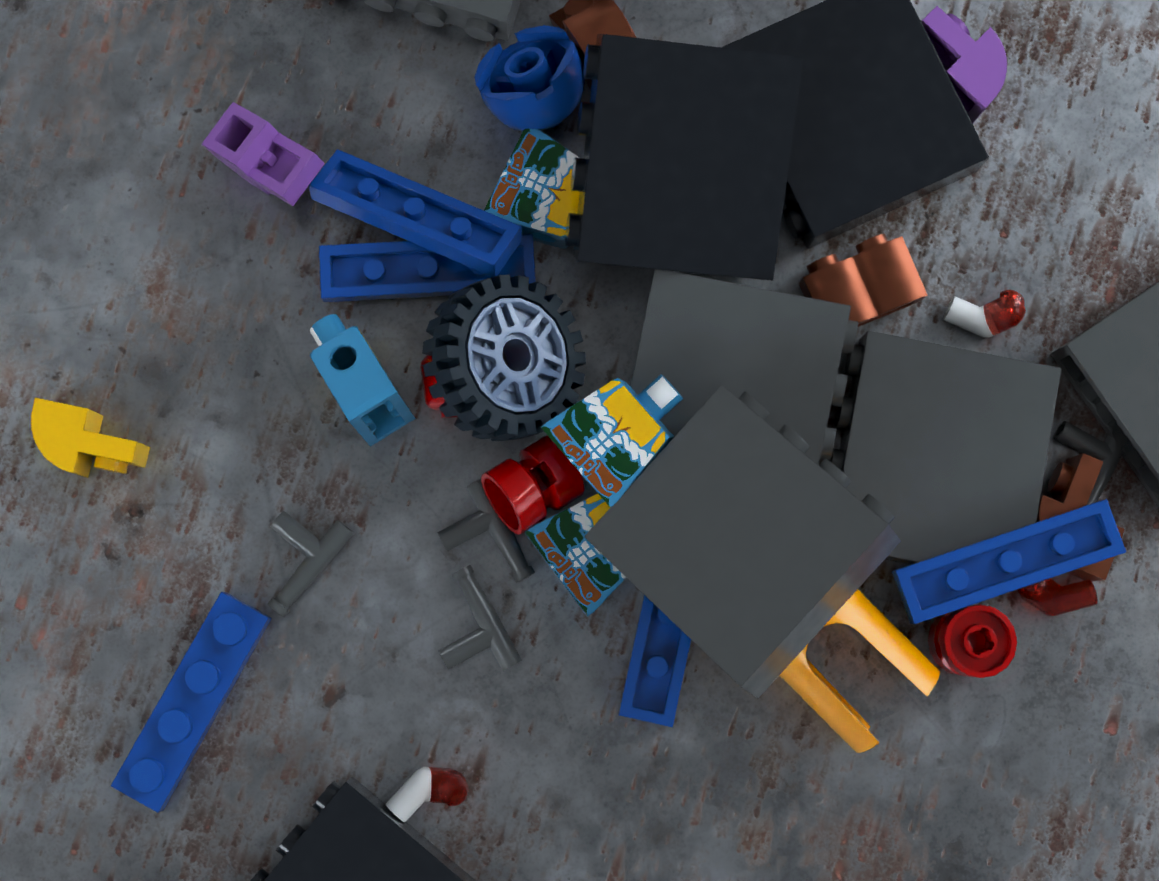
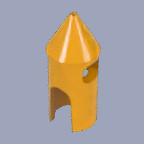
(889, 641)

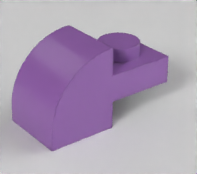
(973, 66)
(262, 154)

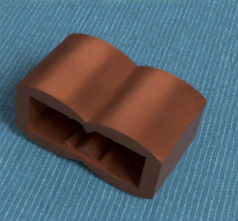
(872, 282)

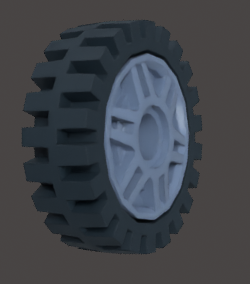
(469, 363)

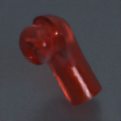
(1056, 599)

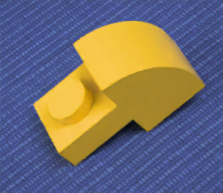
(71, 438)

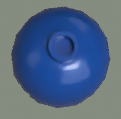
(532, 80)

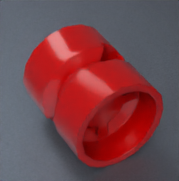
(526, 488)
(973, 641)

